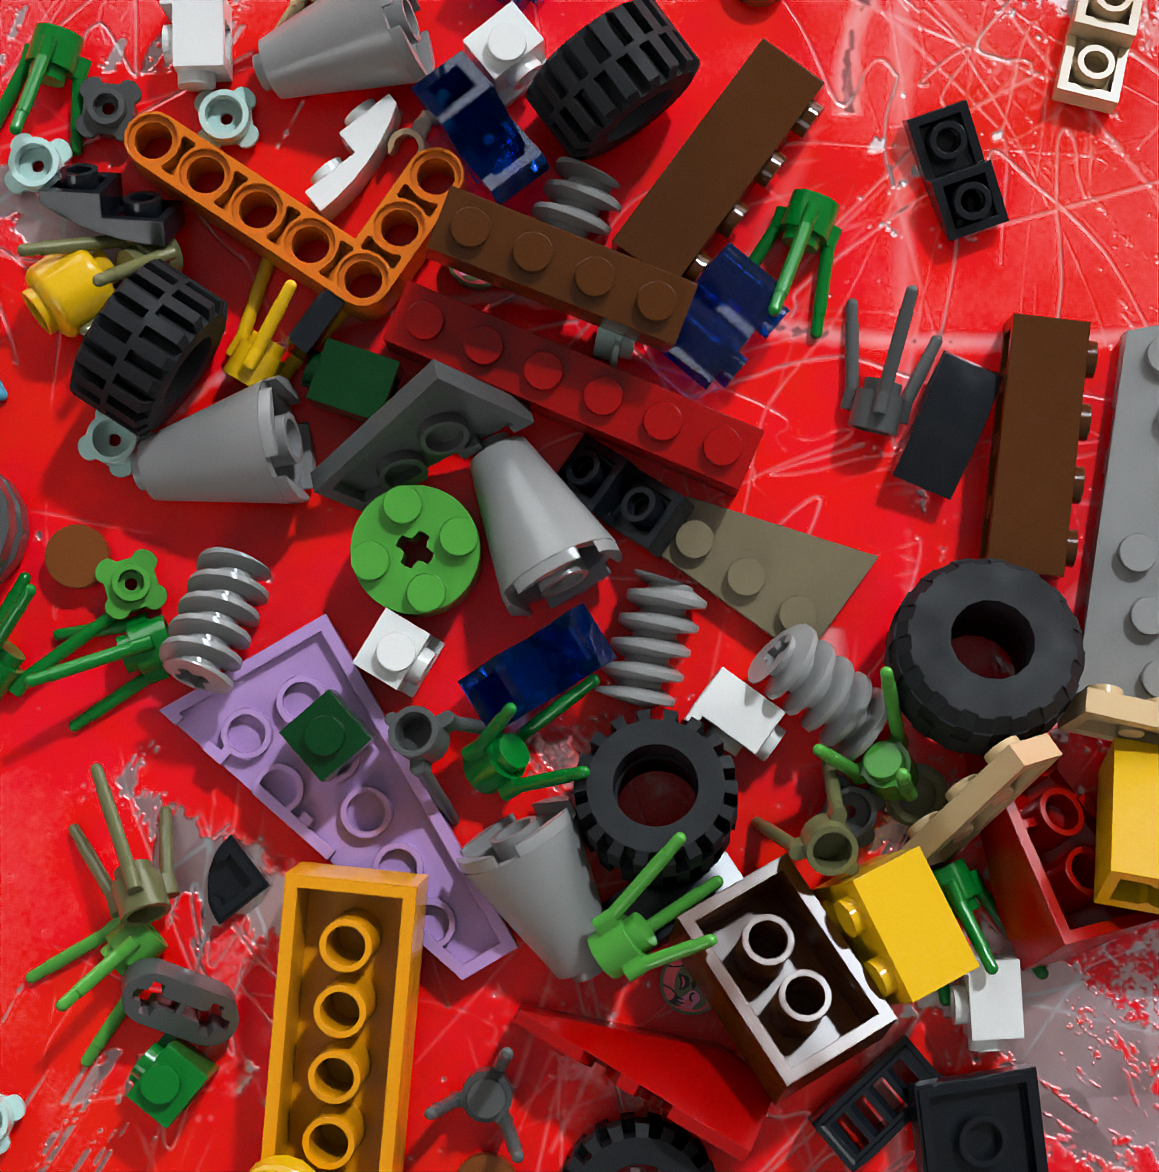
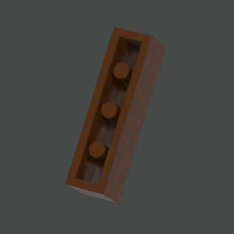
(721, 164)
(560, 270)
(1036, 443)

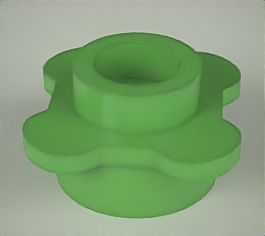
(124, 601)

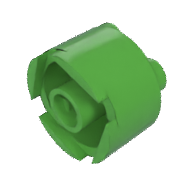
(405, 516)

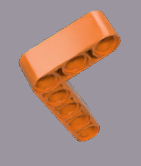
(294, 222)

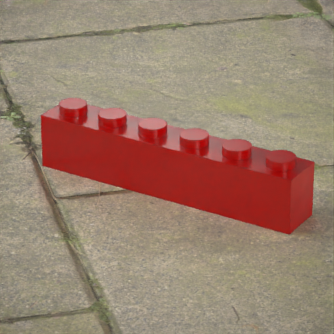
(575, 389)

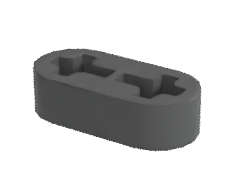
(177, 1006)

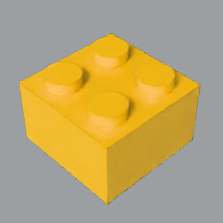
(898, 925)

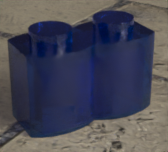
(724, 317)

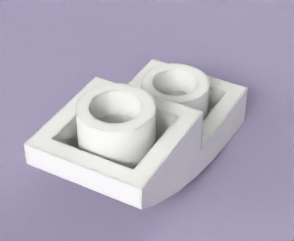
(366, 140)

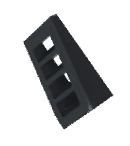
(844, 1100)

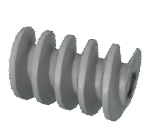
(578, 198)
(212, 619)
(652, 641)
(824, 685)

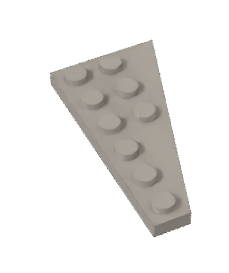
(1124, 558)

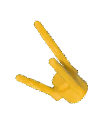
(254, 353)

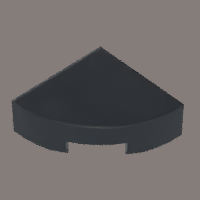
(314, 325)
(233, 879)

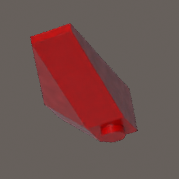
(1045, 873)
(697, 1079)

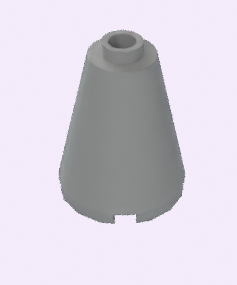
(344, 48)
(232, 451)
(536, 527)
(540, 883)

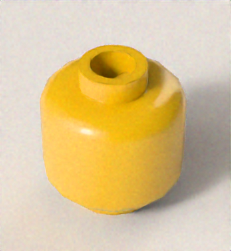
(63, 292)

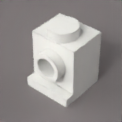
(198, 42)
(507, 52)
(398, 653)
(738, 715)
(989, 1005)

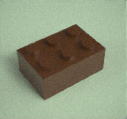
(782, 978)

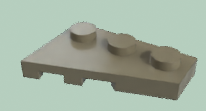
(766, 569)

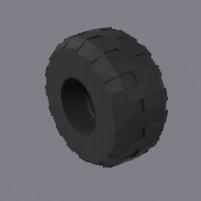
(1006, 607)

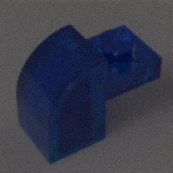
(479, 128)
(539, 667)

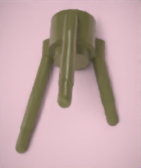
(128, 259)
(824, 838)
(139, 890)

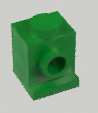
(169, 1078)

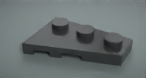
(419, 426)

